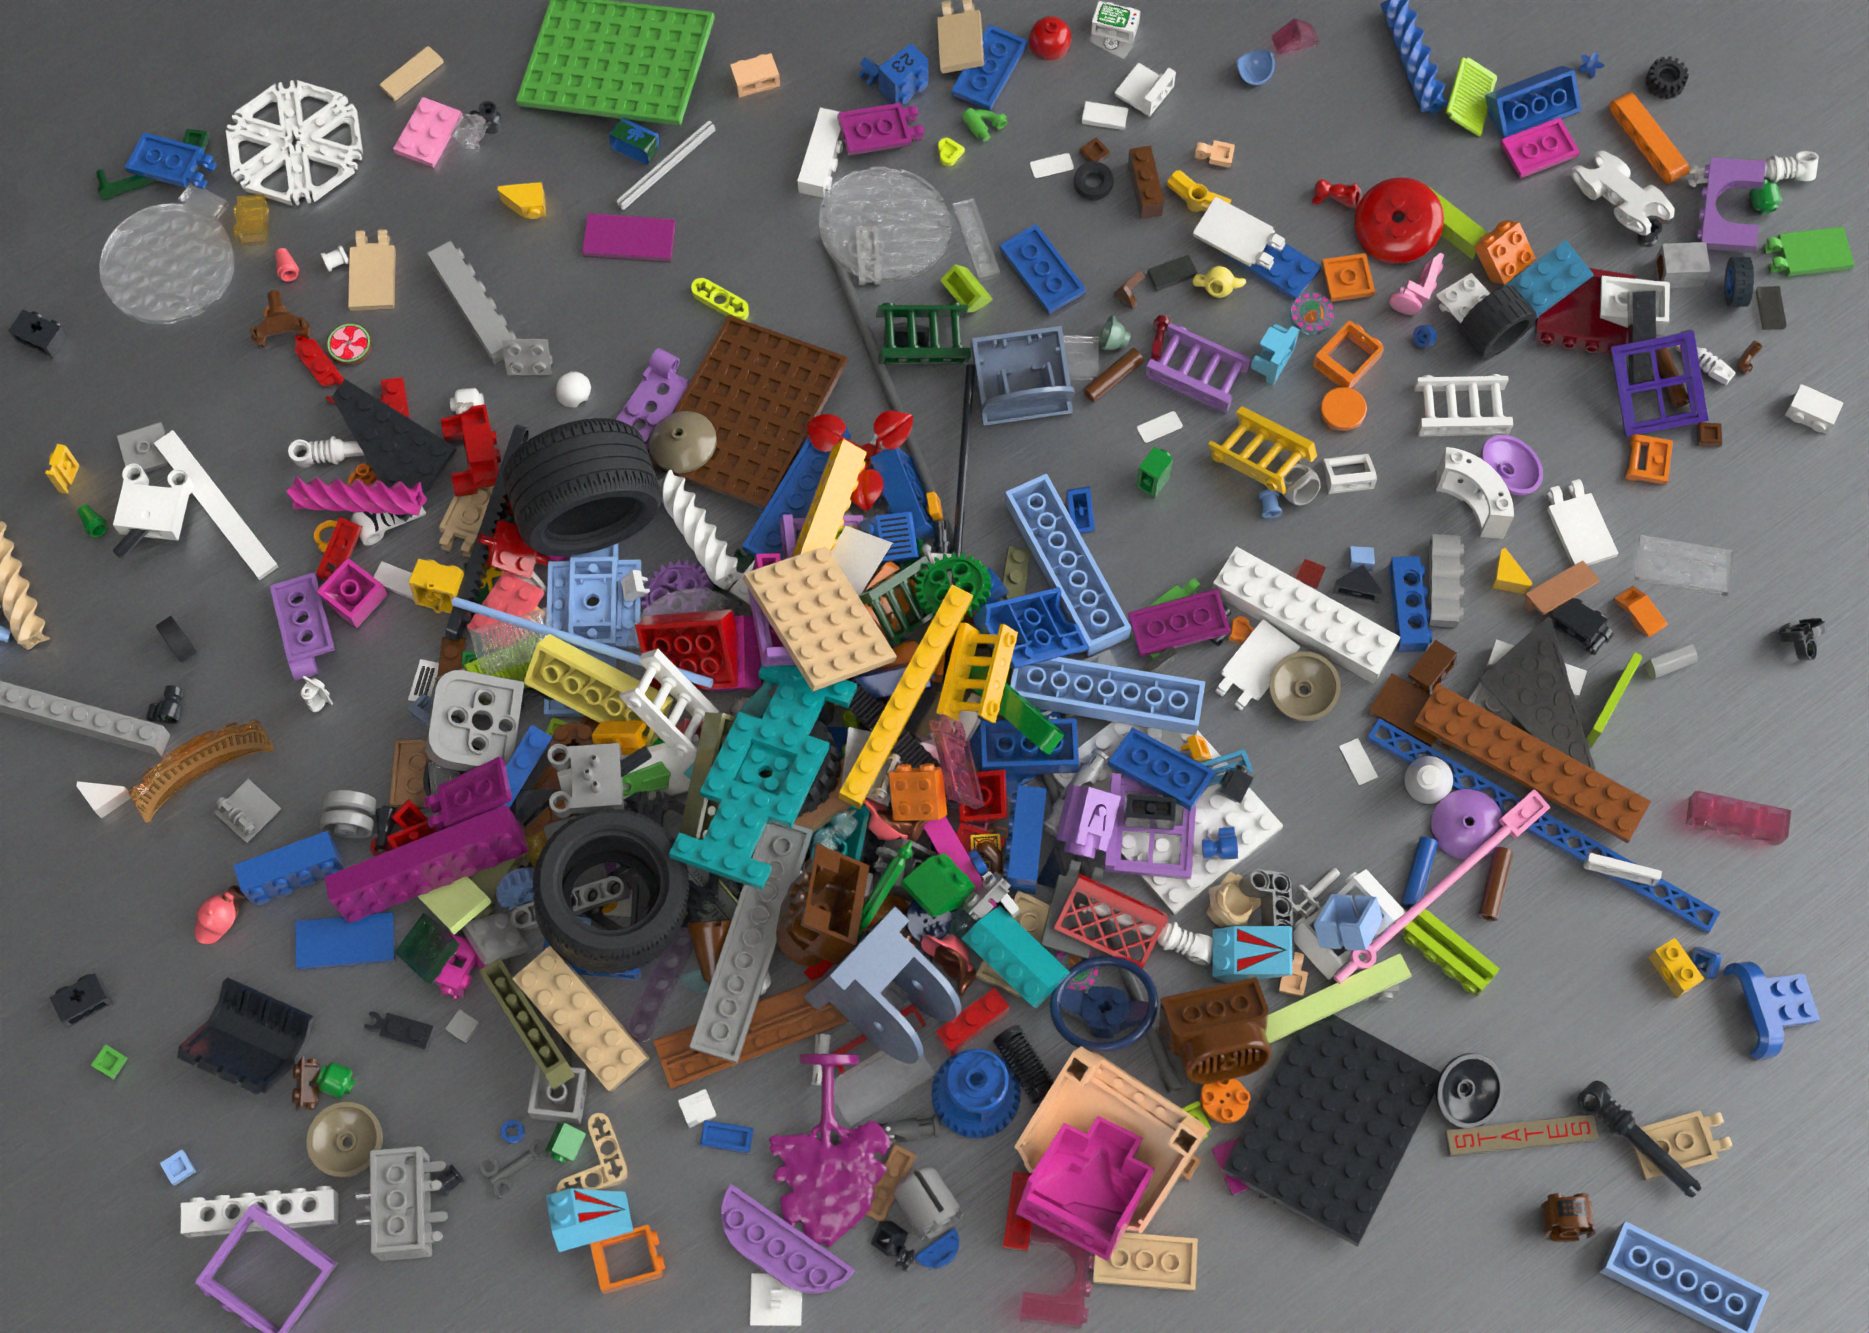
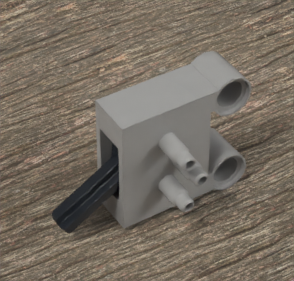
(595, 775)

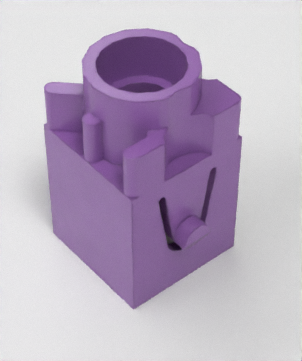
(1087, 820)

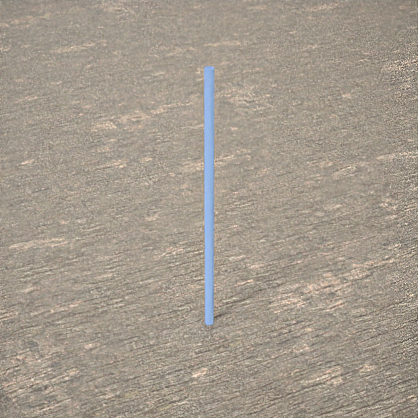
(567, 637)

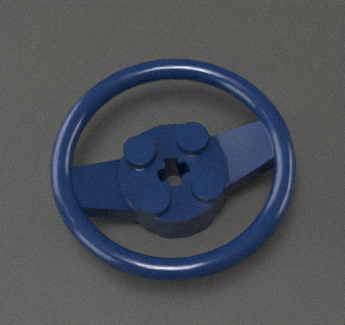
(1089, 1007)

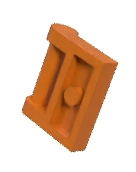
(1657, 459)

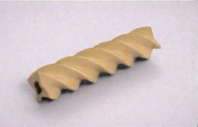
(16, 603)

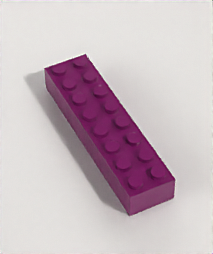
(426, 864)

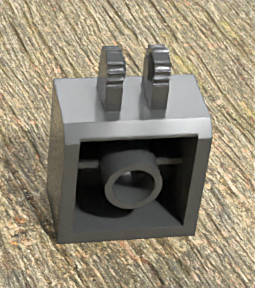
(889, 851)

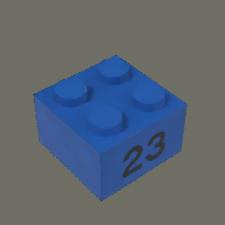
(903, 75)

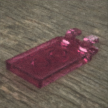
(956, 763)

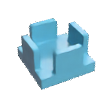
(1277, 350)

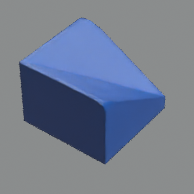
(1706, 961)

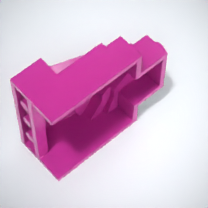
(1087, 1186)

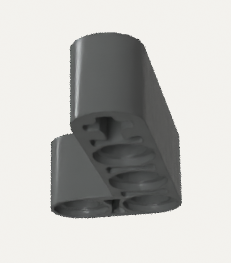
(1271, 897)

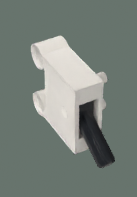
(150, 509)

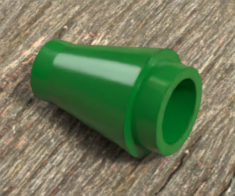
(92, 521)

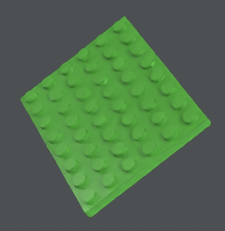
(616, 60)

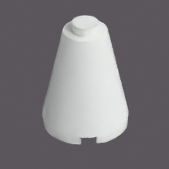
(1428, 779)

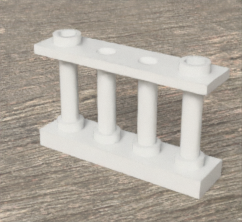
(1453, 424)
(685, 693)

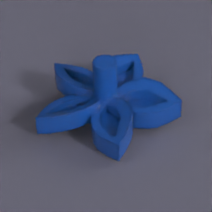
(1591, 63)

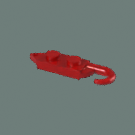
(317, 363)

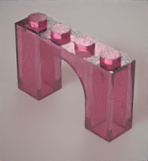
(1066, 1308)

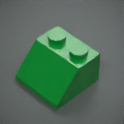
(938, 885)

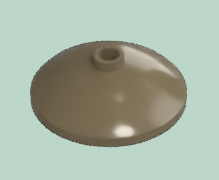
(685, 451)
(1306, 671)
(333, 1128)

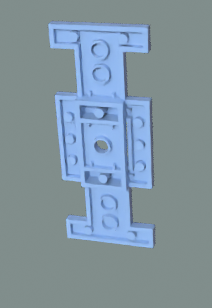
(567, 596)

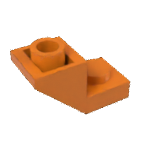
(1643, 612)

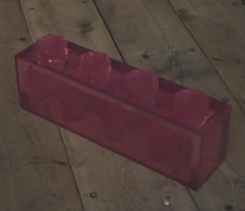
(1738, 817)

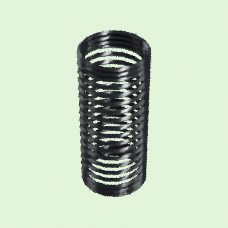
(1039, 1089)

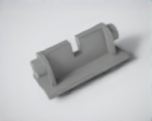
(880, 790)
(992, 887)

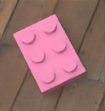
(427, 132)

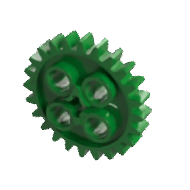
(975, 580)

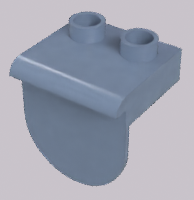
(1022, 375)

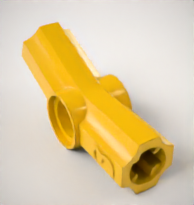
(1188, 189)

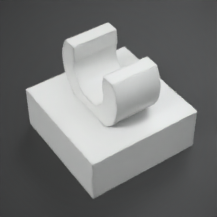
(633, 585)

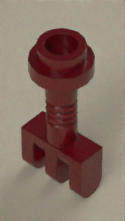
(1161, 325)

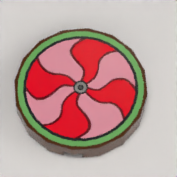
(349, 344)

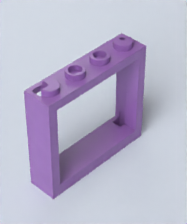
(231, 1302)

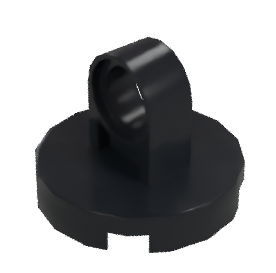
(1803, 636)

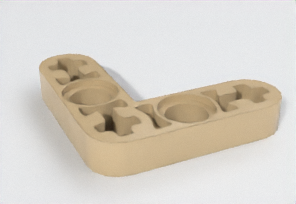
(602, 1170)

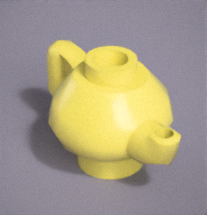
(1218, 281)

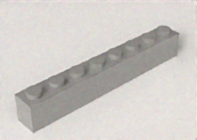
(83, 719)

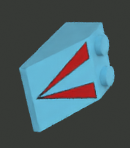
(1252, 952)
(587, 1216)

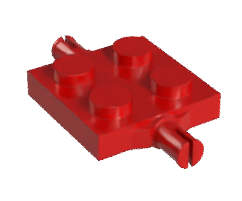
(510, 552)

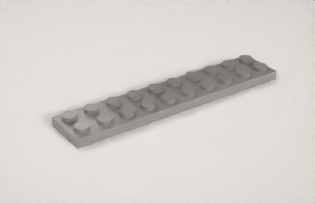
(749, 946)

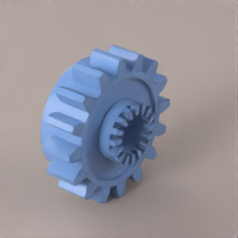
(516, 888)

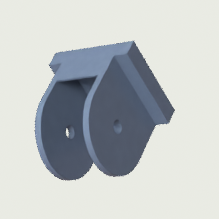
(867, 969)

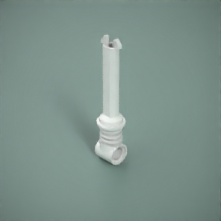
(1801, 167)
(332, 450)
(1197, 946)

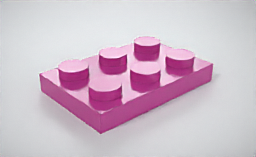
(1539, 148)

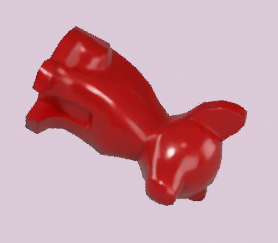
(1345, 194)

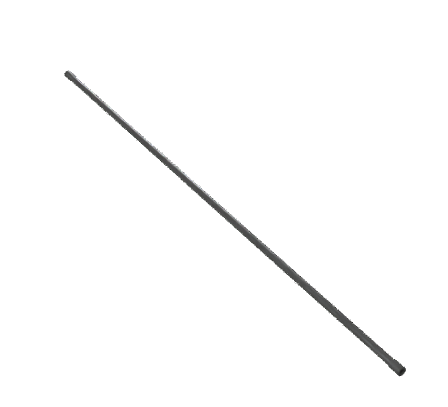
(1166, 1069)

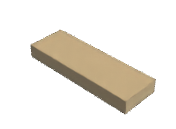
(411, 73)

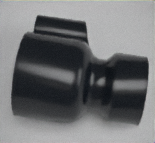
(492, 117)
(168, 709)

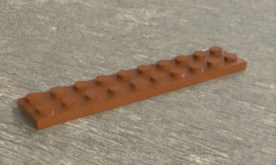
(1532, 763)

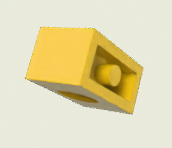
(1676, 968)

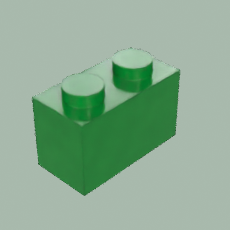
(1154, 471)

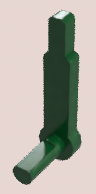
(109, 190)

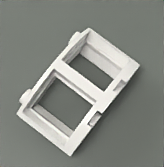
(1478, 489)
(1325, 958)

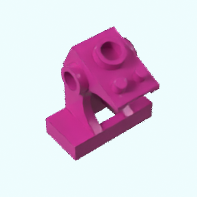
(454, 979)

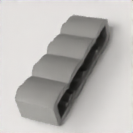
(1444, 580)

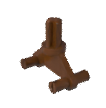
(278, 321)

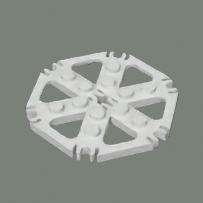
(280, 140)

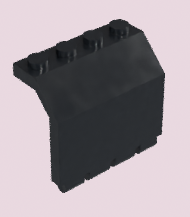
(248, 1038)

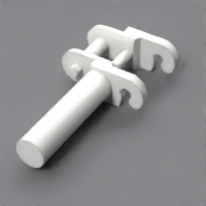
(1314, 892)

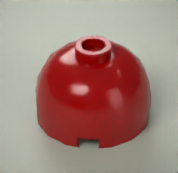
(1050, 38)

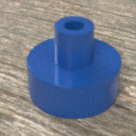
(1424, 336)

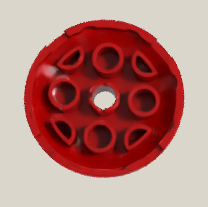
(1405, 240)

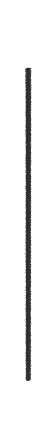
(961, 499)

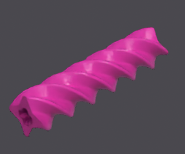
(357, 496)

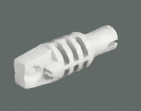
(1715, 368)

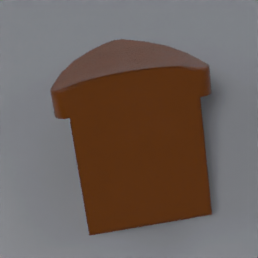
(1124, 292)

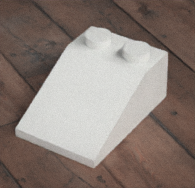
(1614, 299)

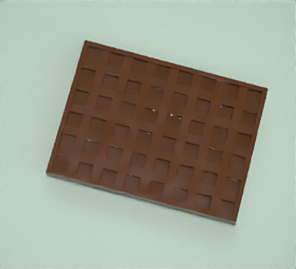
(759, 398)

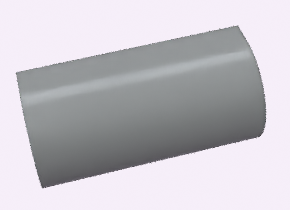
(1671, 661)

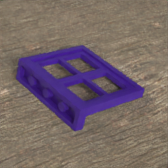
(1691, 377)

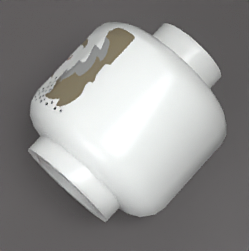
(465, 398)

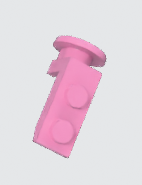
(1410, 299)

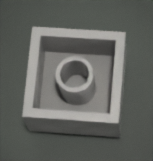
(561, 1104)

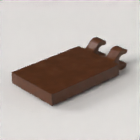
(1400, 705)

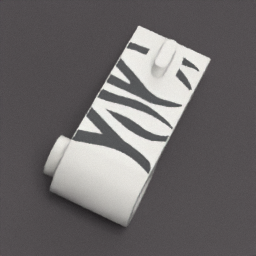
(376, 524)

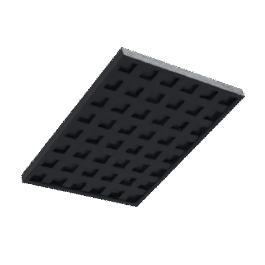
(1333, 1125)

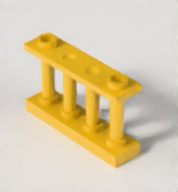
(1265, 430)
(959, 669)

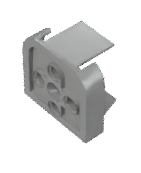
(457, 695)

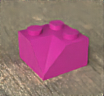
(352, 593)

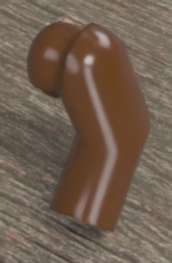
(1748, 355)
(993, 854)

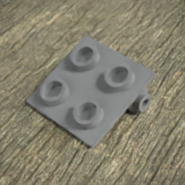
(527, 357)
(246, 810)

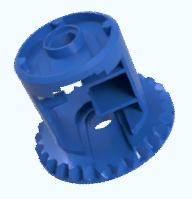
(975, 1093)

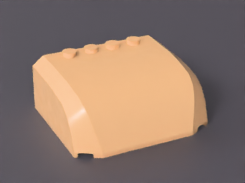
(1097, 1087)

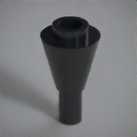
(384, 825)

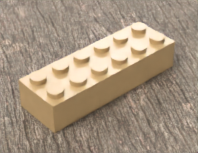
(581, 1018)

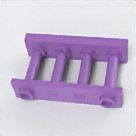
(1192, 387)

